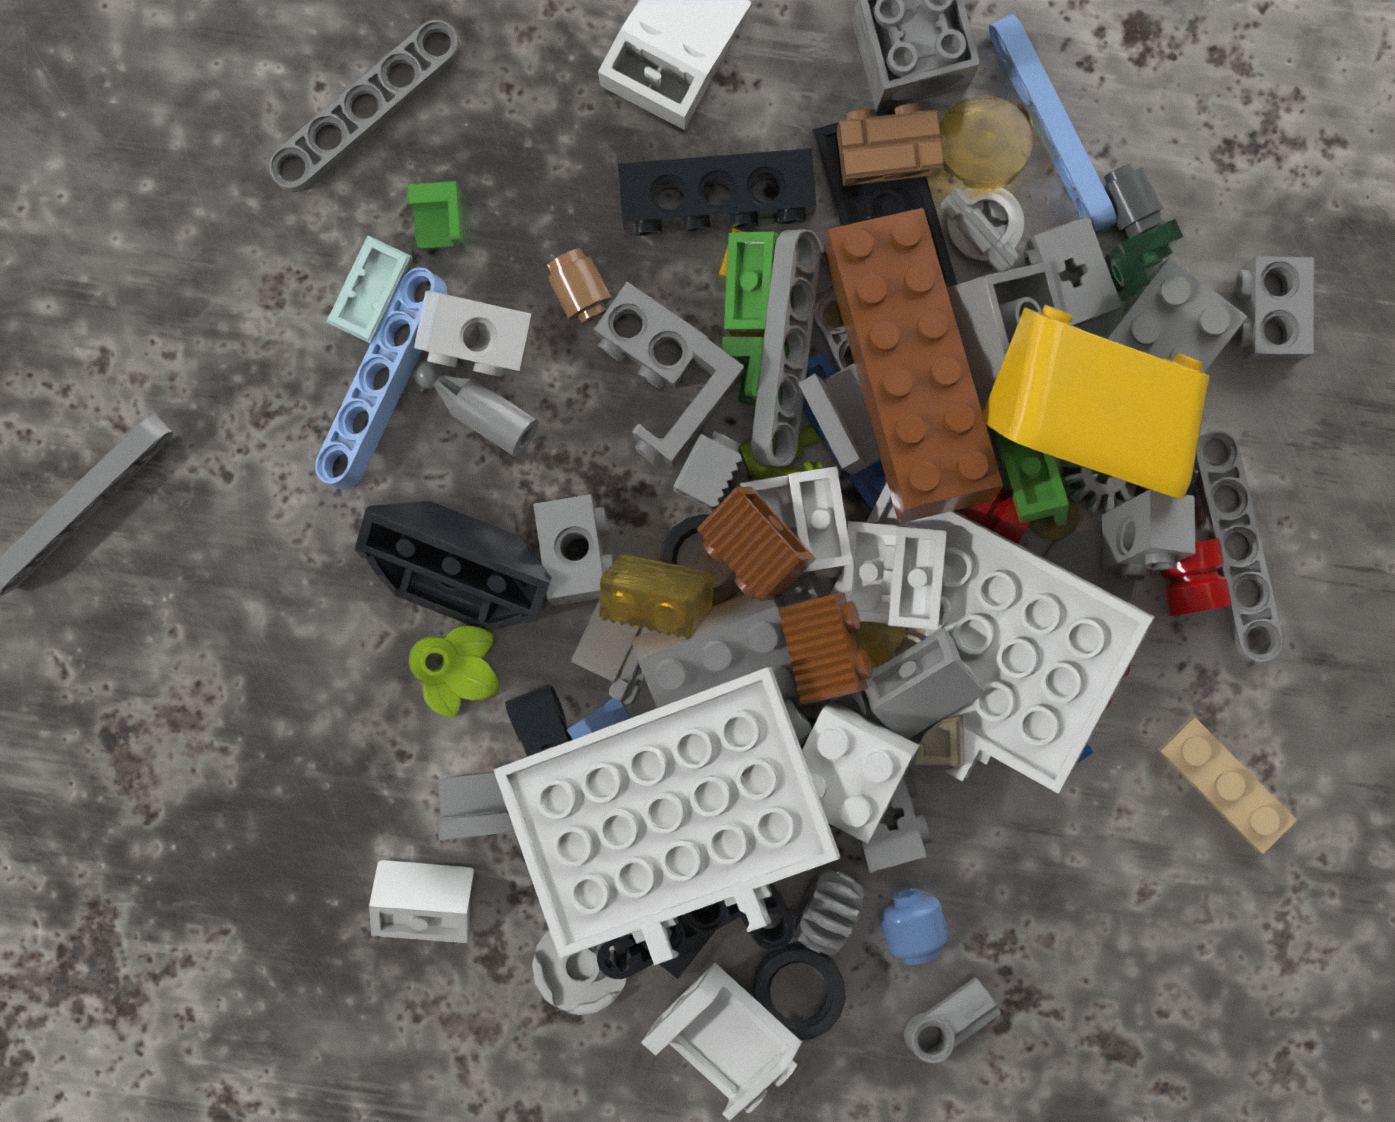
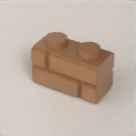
(889, 145)

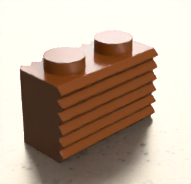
(754, 545)
(825, 648)

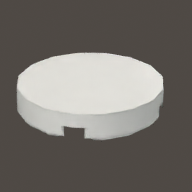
(574, 980)

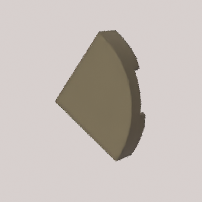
(942, 744)

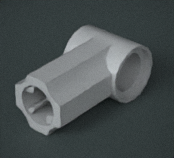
(956, 1018)

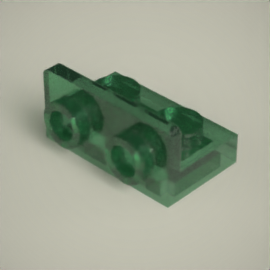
(1134, 256)

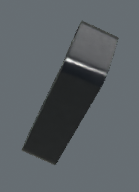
(691, 928)

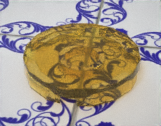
(985, 142)

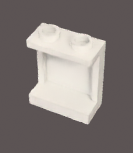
(727, 1039)

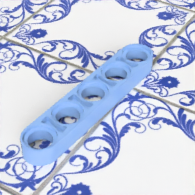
(1052, 122)
(362, 394)

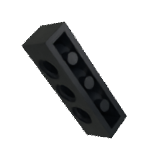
(788, 169)

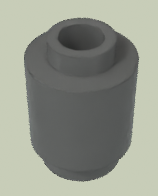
(1133, 200)

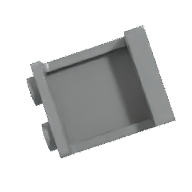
(724, 375)

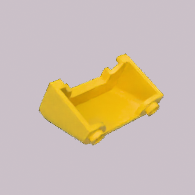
(1099, 403)

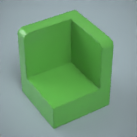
(437, 215)
(748, 352)

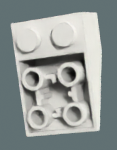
(671, 54)

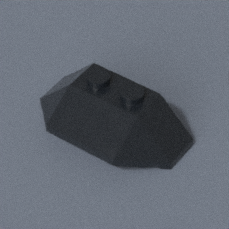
(453, 564)

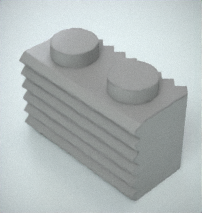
(709, 470)

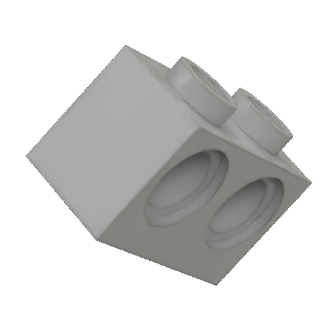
(1290, 310)
(657, 327)

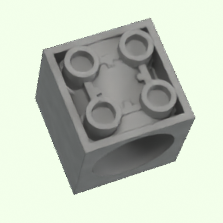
(914, 48)

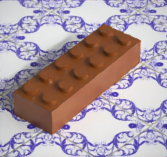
(911, 365)

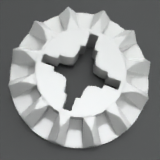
(1001, 207)

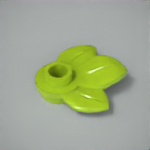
(462, 668)

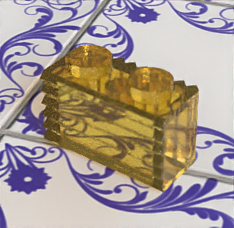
(656, 595)

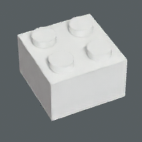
(855, 768)

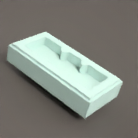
(369, 289)

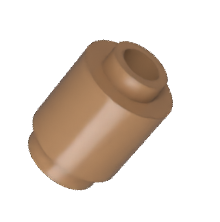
(578, 286)

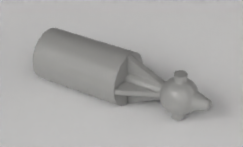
(479, 408)

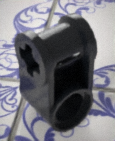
(538, 719)

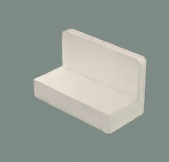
(421, 901)

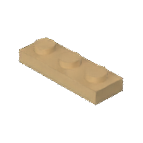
(1227, 784)

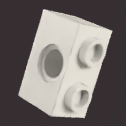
(500, 328)

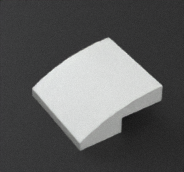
(813, 510)
(895, 573)

